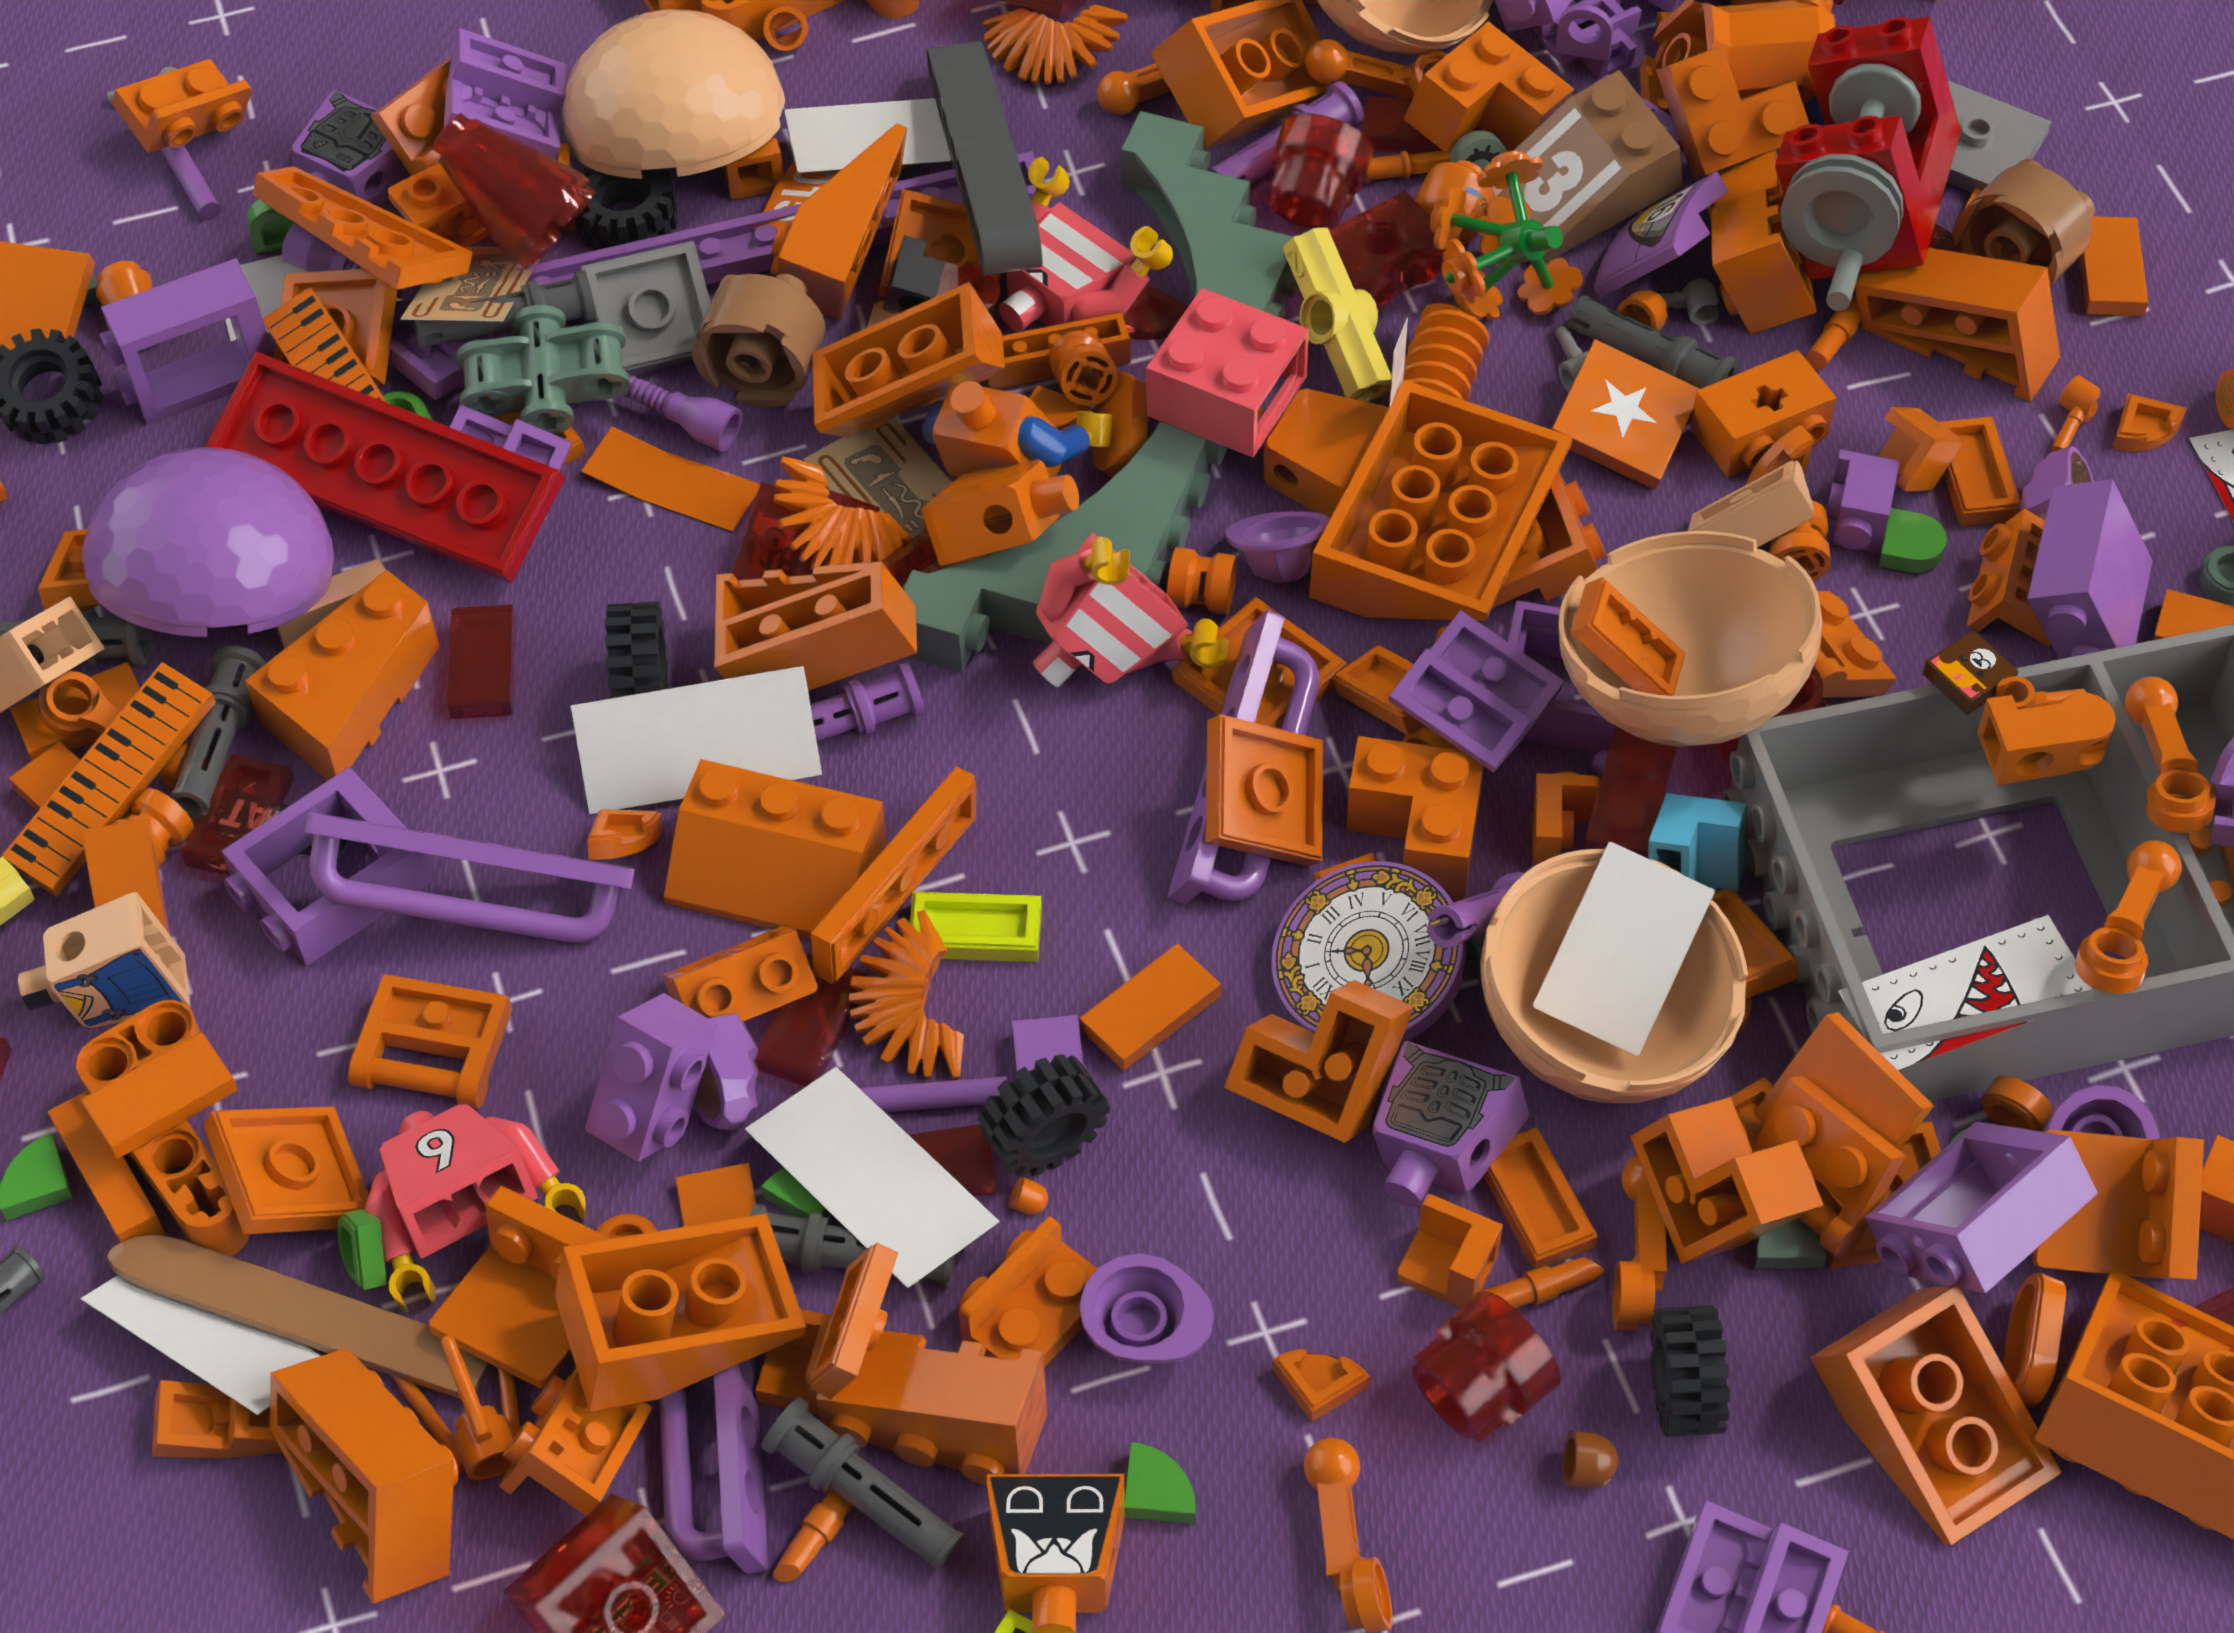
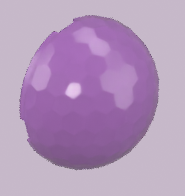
(207, 544)

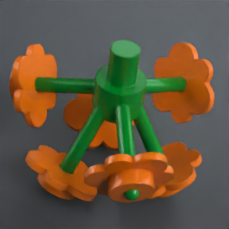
(1505, 235)

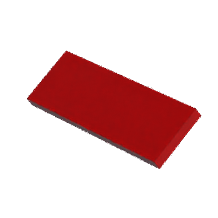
(391, 466)

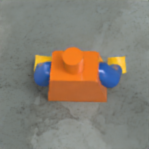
(998, 428)

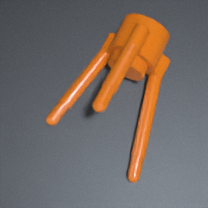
(480, 1431)

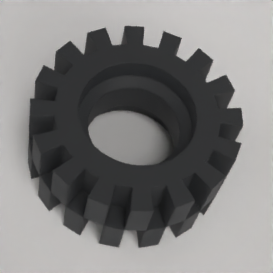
(613, 228)
(62, 409)
(635, 648)
(1043, 1115)
(1689, 1370)

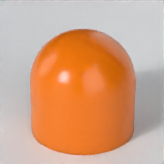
(1028, 1197)

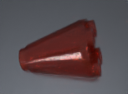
(512, 187)

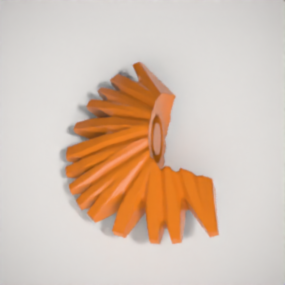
(1048, 46)
(831, 530)
(898, 999)

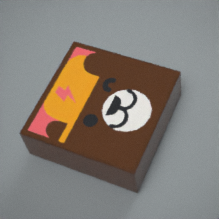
(1968, 671)

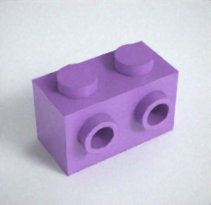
(650, 1077)

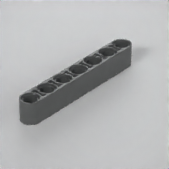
(984, 159)

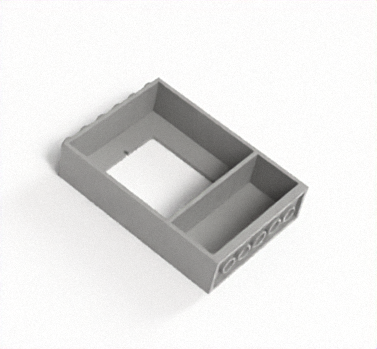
(1919, 765)

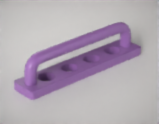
(1258, 650)
(330, 829)
(740, 1473)

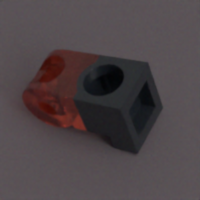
(921, 278)

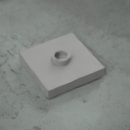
(1991, 137)
(657, 302)

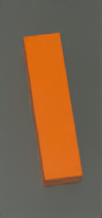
(1029, 351)
(105, 1176)

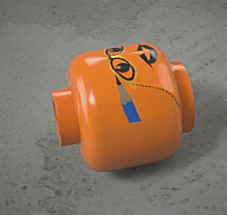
(1458, 174)

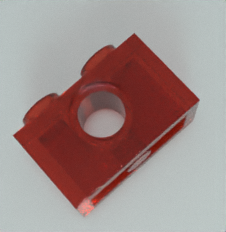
(1388, 248)

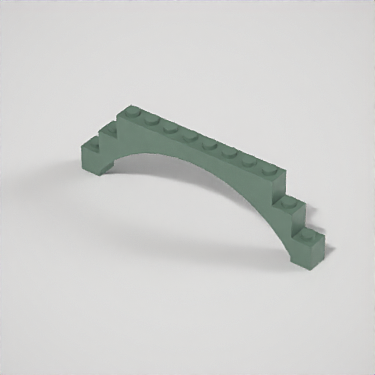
(1153, 495)

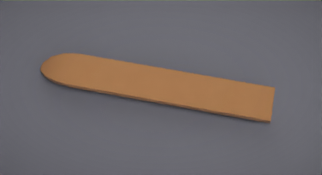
(290, 1309)

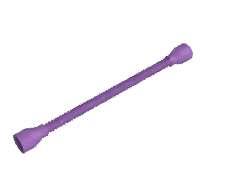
(703, 418)

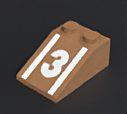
(1600, 162)

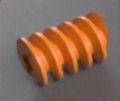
(1446, 350)

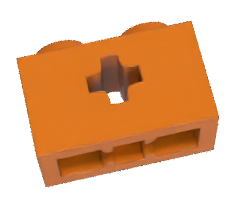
(1757, 407)

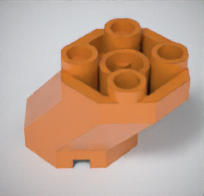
(1761, 42)

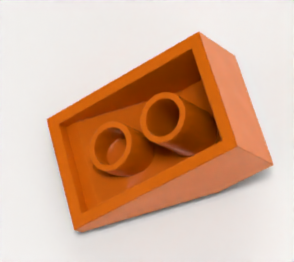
(1241, 67)
(839, 224)
(673, 1307)
(1937, 1411)

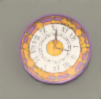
(1370, 929)

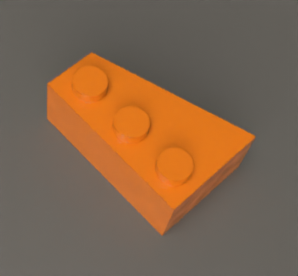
(1751, 254)
(1969, 309)
(827, 621)
(345, 675)
(944, 1406)
(372, 1466)

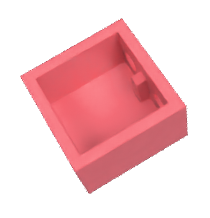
(1222, 368)

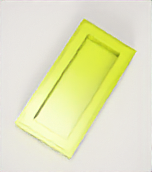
(983, 924)

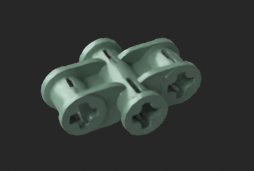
(543, 368)

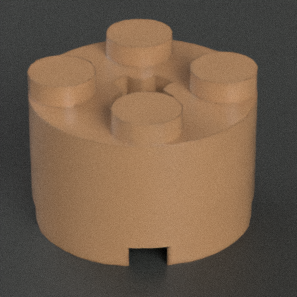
(2027, 219)
(759, 338)

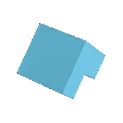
(1701, 839)

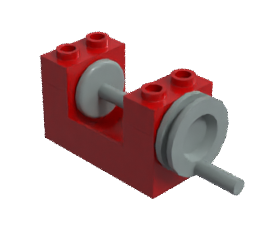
(1876, 173)

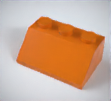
(904, 362)
(769, 847)

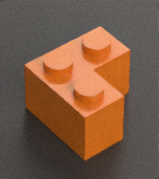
(1486, 86)
(1714, 121)
(1421, 797)
(1327, 1075)
(1714, 1185)

